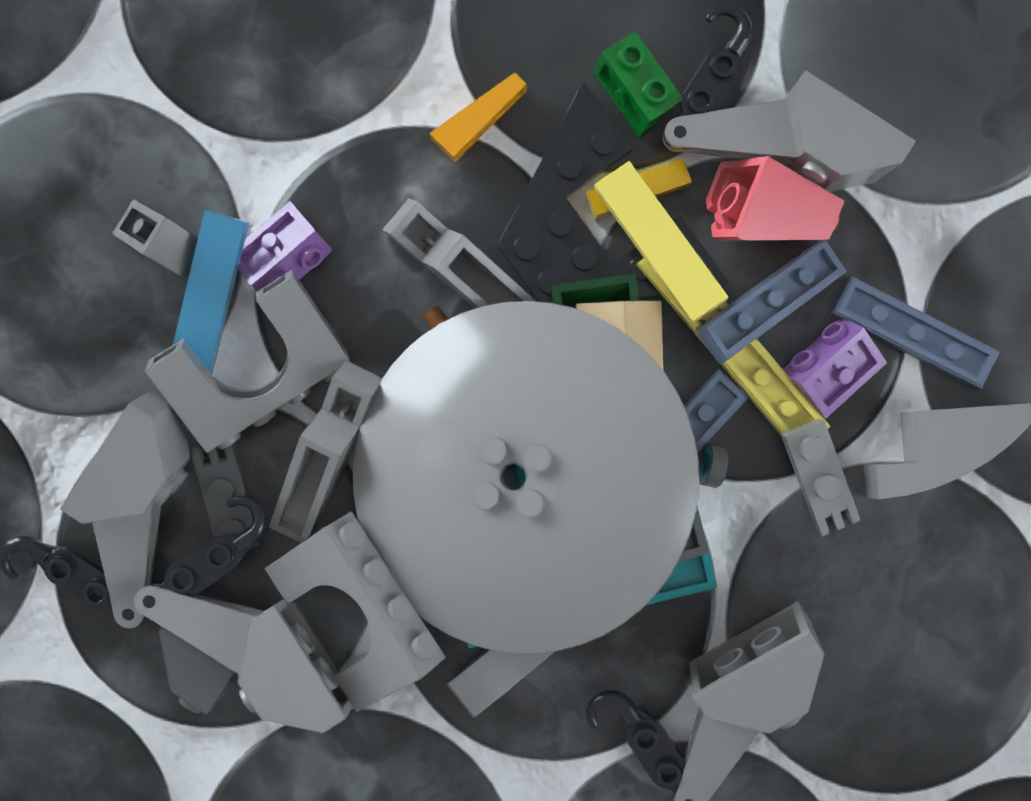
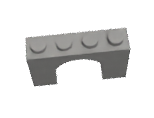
(220, 412)
(400, 642)

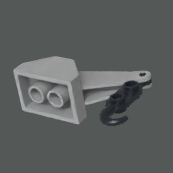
(808, 131)
(123, 500)
(274, 651)
(741, 689)

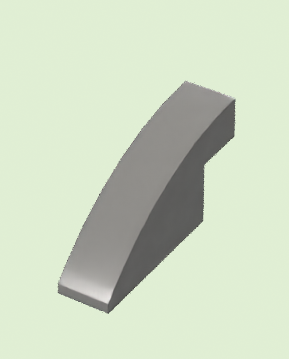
(452, 257)
(945, 447)
(324, 452)

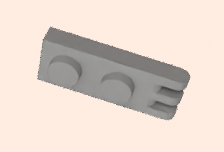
(820, 475)

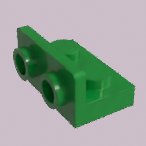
(636, 83)

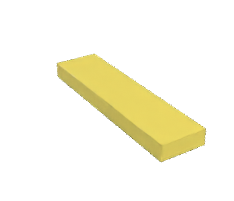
(660, 242)

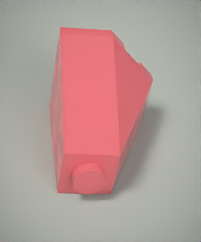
(769, 203)

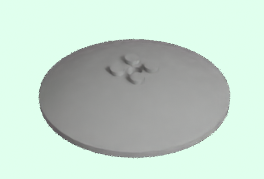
(602, 463)

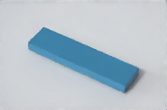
(211, 284)

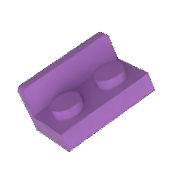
(280, 246)
(835, 365)

